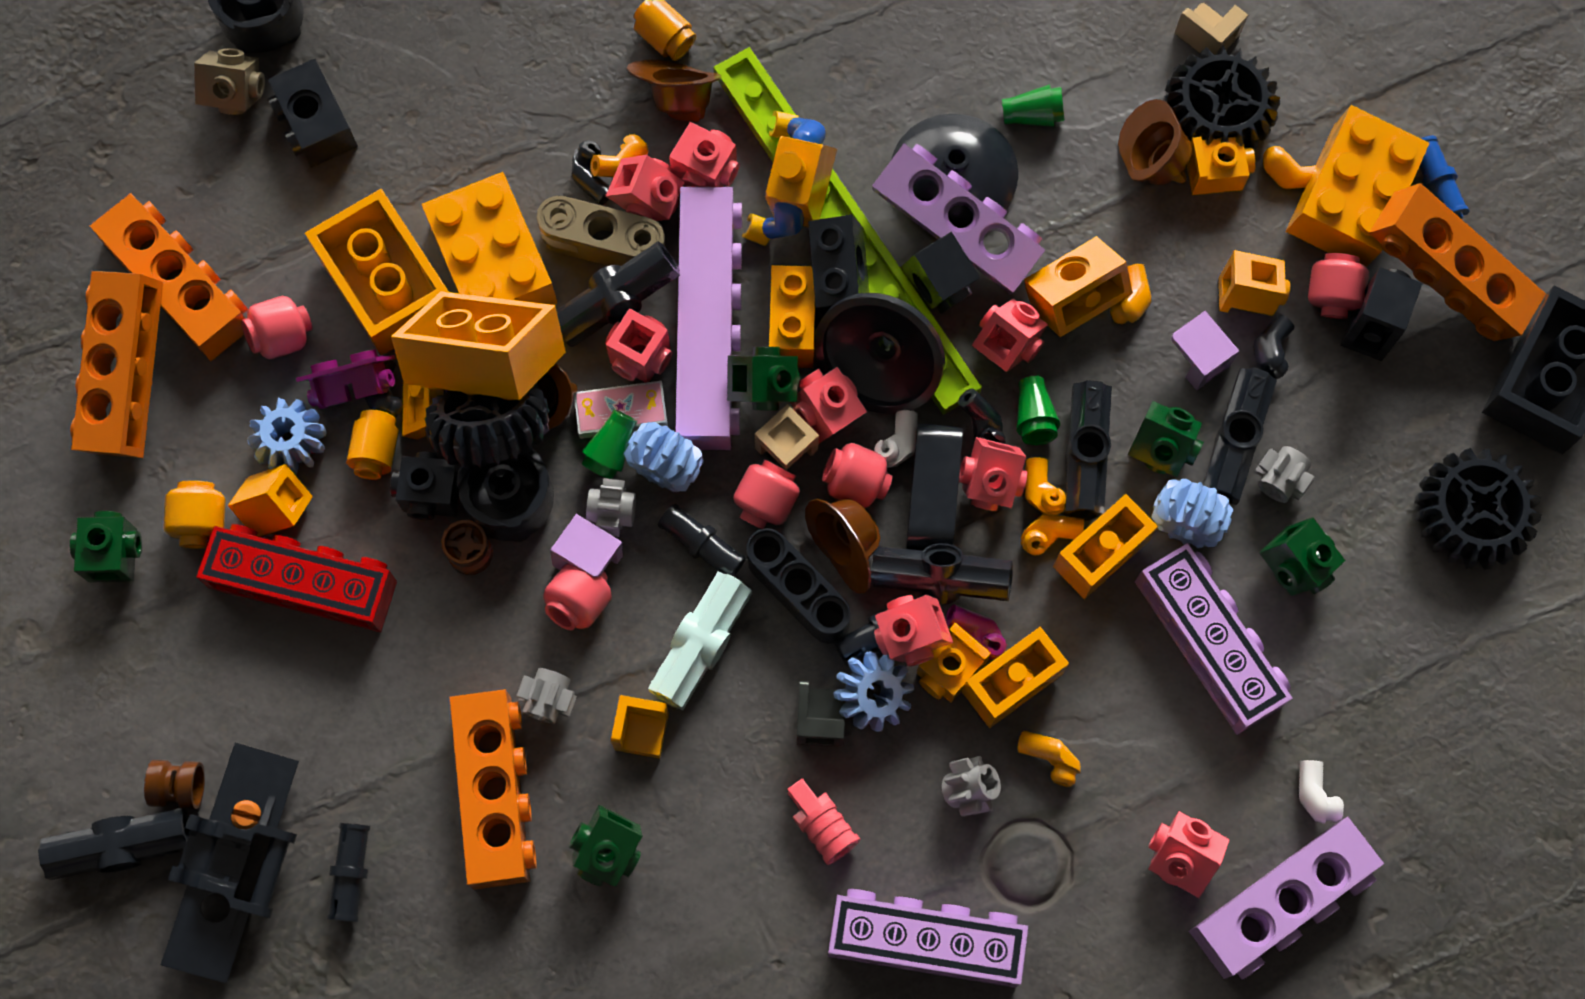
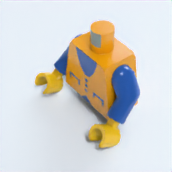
(796, 179)

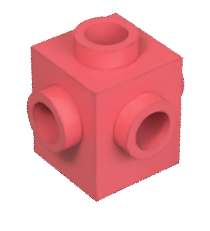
(704, 158)
(645, 187)
(638, 334)
(1010, 334)
(827, 402)
(992, 459)
(912, 629)
(1187, 853)

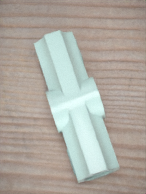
(700, 640)

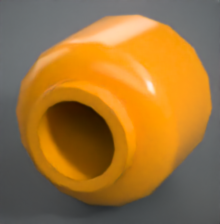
(193, 512)

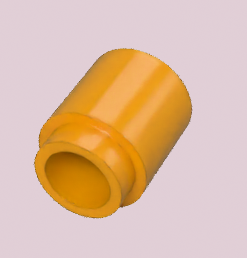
(664, 28)
(372, 444)

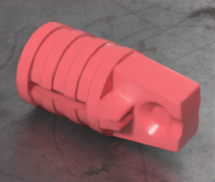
(822, 823)

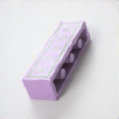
(1213, 638)
(928, 940)

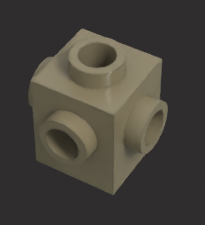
(228, 81)

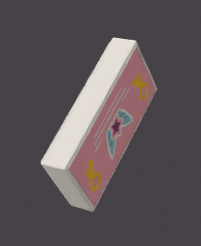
(640, 401)

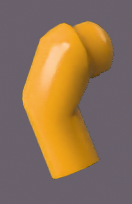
(1285, 170)
(1136, 304)
(1039, 491)
(1047, 530)

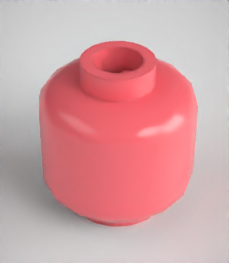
(1338, 285)
(276, 327)
(856, 475)
(766, 494)
(576, 597)

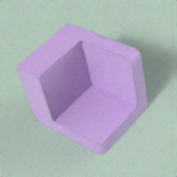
(1205, 349)
(586, 547)

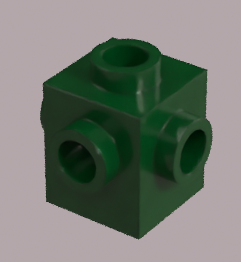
(762, 378)
(1167, 439)
(105, 547)
(1303, 557)
(611, 832)

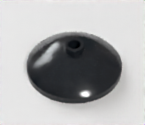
(986, 156)
(884, 372)

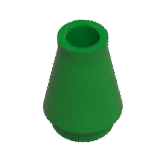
(1036, 107)
(1036, 414)
(606, 449)

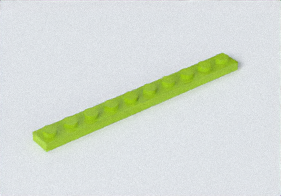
(756, 100)

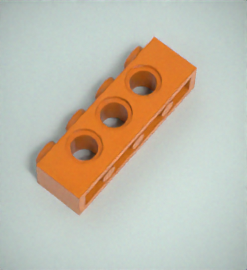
(127, 229)
(1457, 263)
(131, 381)
(471, 719)

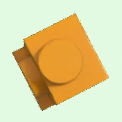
(1212, 175)
(1253, 284)
(947, 683)

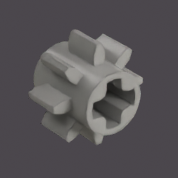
(1284, 474)
(611, 506)
(546, 696)
(971, 786)

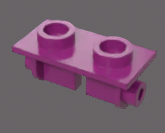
(331, 382)

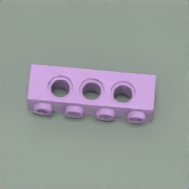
(896, 188)
(1340, 847)

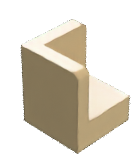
(1208, 29)
(786, 437)

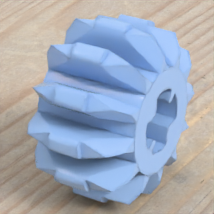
(294, 419)
(663, 456)
(1192, 513)
(884, 707)

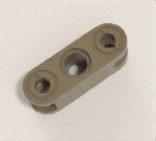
(571, 223)

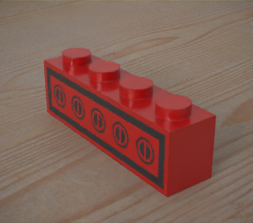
(297, 577)

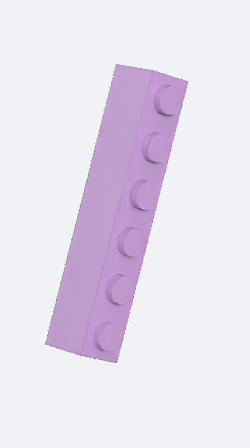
(706, 315)

